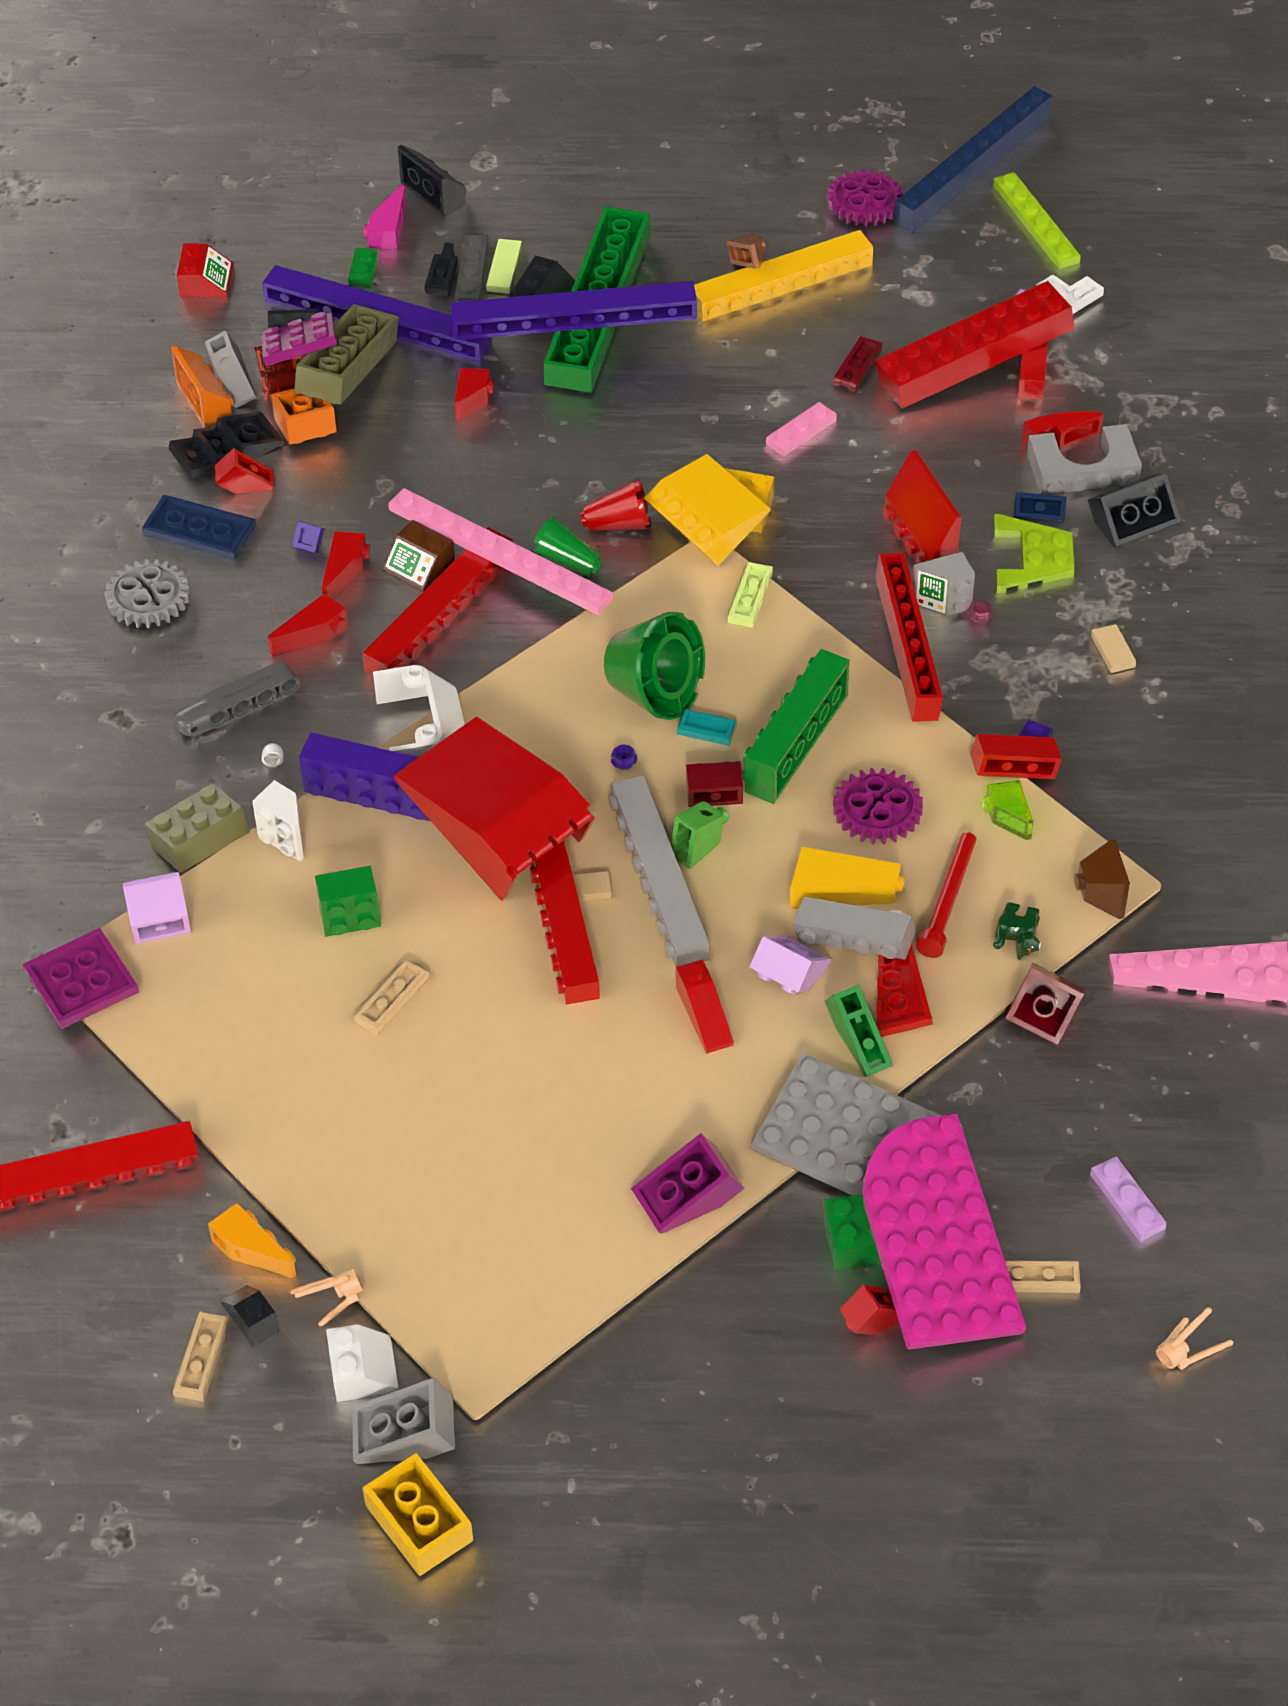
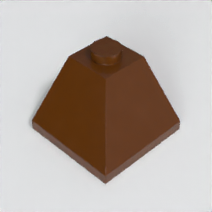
(1104, 880)

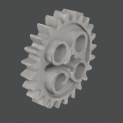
(134, 604)

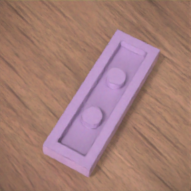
(1128, 1198)

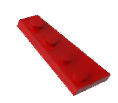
(901, 996)

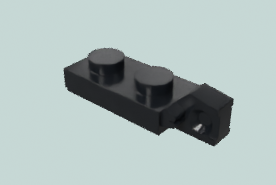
(442, 271)

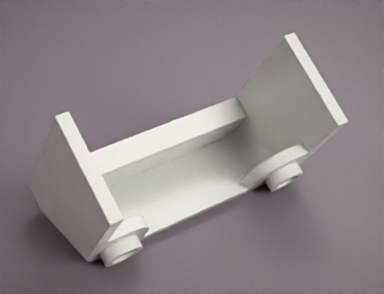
(418, 682)

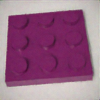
(298, 338)
(80, 978)

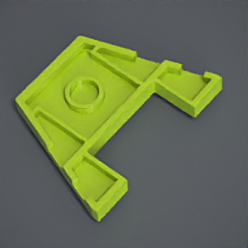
(1045, 553)

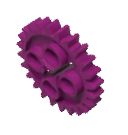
(863, 197)
(877, 806)

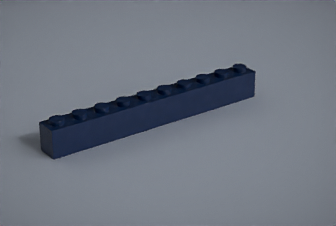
(972, 159)

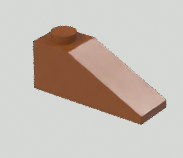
(747, 250)

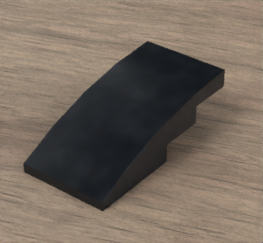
(245, 432)

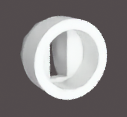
(272, 755)

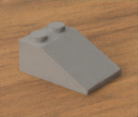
(404, 1424)

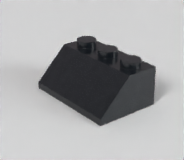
(430, 181)
(543, 277)
(1135, 509)

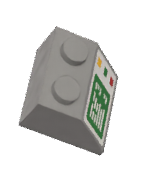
(944, 584)

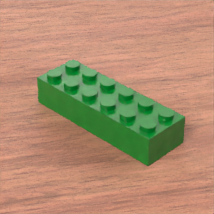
(796, 726)

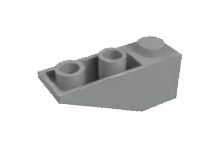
(230, 368)

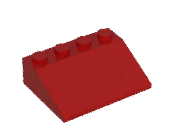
(922, 512)

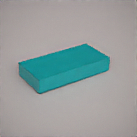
(707, 727)

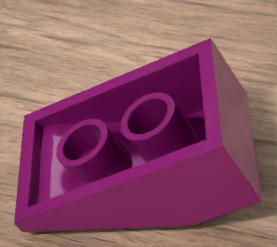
(687, 1185)

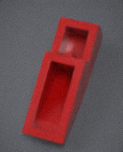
(1066, 426)

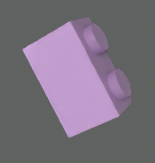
(788, 963)

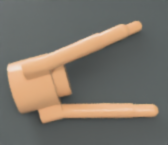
(345, 1284)
(1174, 1349)

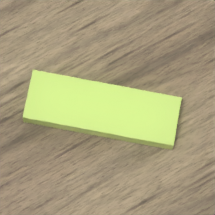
(504, 266)
(750, 594)

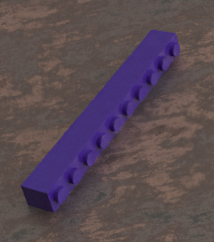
(573, 310)
(415, 323)

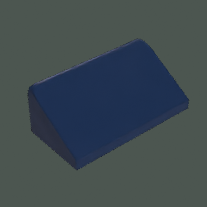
(1040, 507)

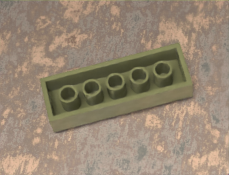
(336, 371)

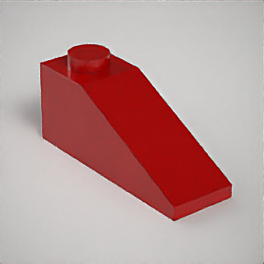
(344, 561)
(310, 626)
(703, 1005)

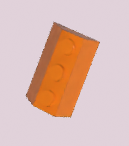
(200, 386)

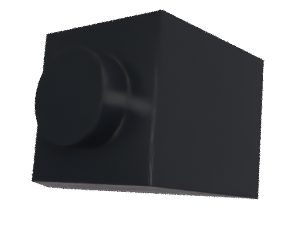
(251, 1314)

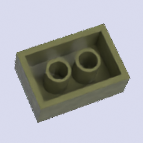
(197, 827)

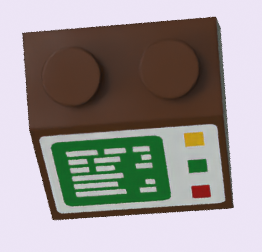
(419, 556)

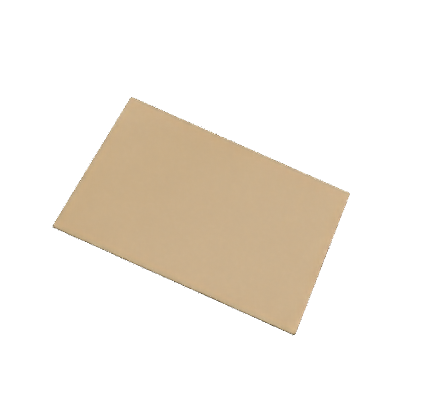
(492, 1130)

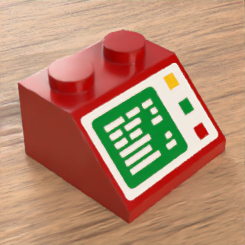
(203, 272)

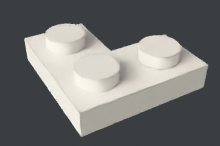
(1078, 294)

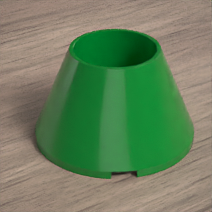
(657, 664)

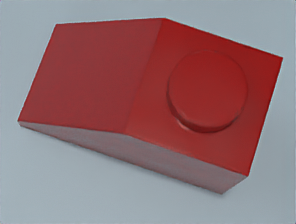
(472, 391)
(243, 474)
(870, 1310)

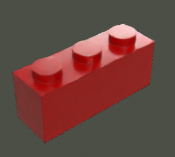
(1016, 756)

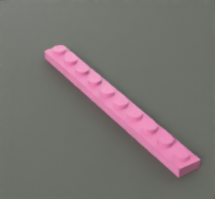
(502, 551)

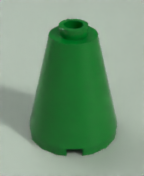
(566, 549)

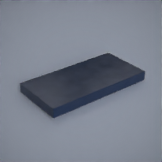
(199, 526)

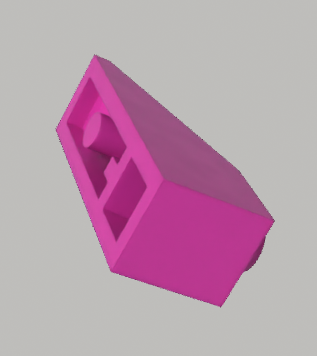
(387, 221)

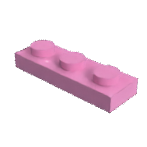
(801, 429)

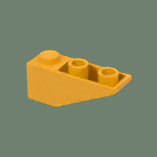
(247, 1242)

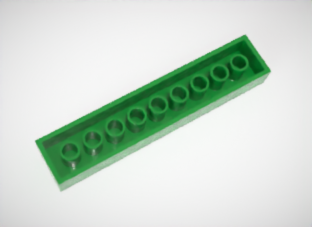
(609, 263)

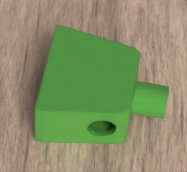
(697, 832)

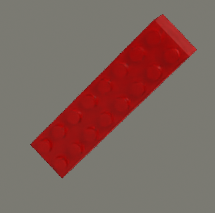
(975, 344)

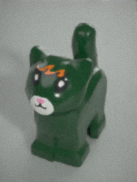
(1018, 929)

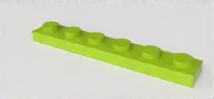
(1036, 220)

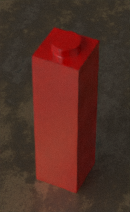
(1033, 373)

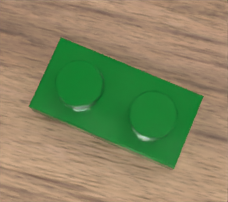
(363, 267)

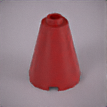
(618, 510)

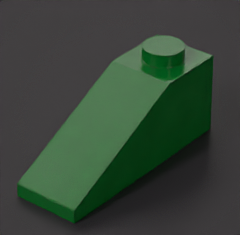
(858, 1030)

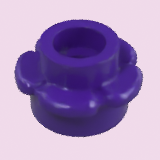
(623, 757)

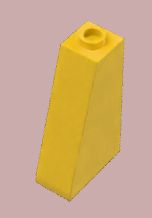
(844, 879)

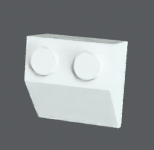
(361, 1362)

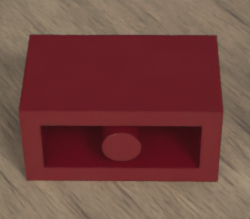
(714, 783)

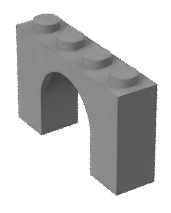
(1058, 475)

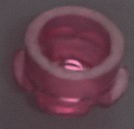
(980, 612)

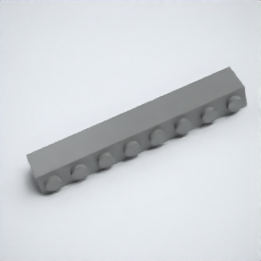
(659, 872)

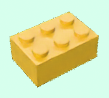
(418, 1514)

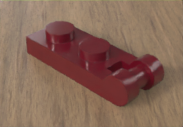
(857, 364)

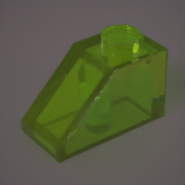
(1009, 808)

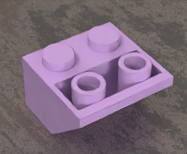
(156, 907)

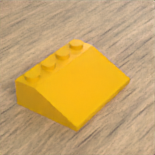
(708, 507)

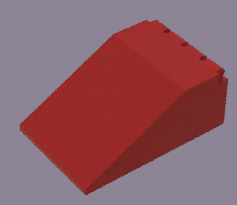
(494, 802)

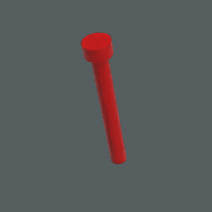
(932, 940)

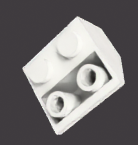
(279, 820)

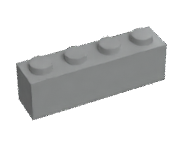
(854, 928)

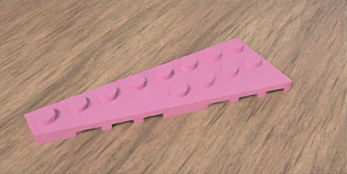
(1237, 971)

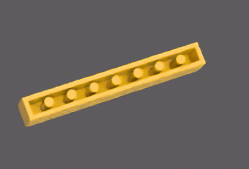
(783, 275)

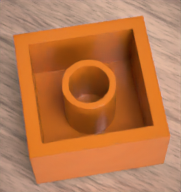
(302, 417)

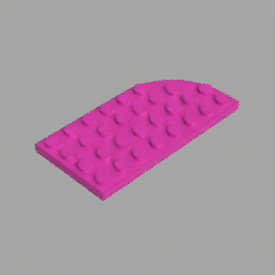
(937, 1237)

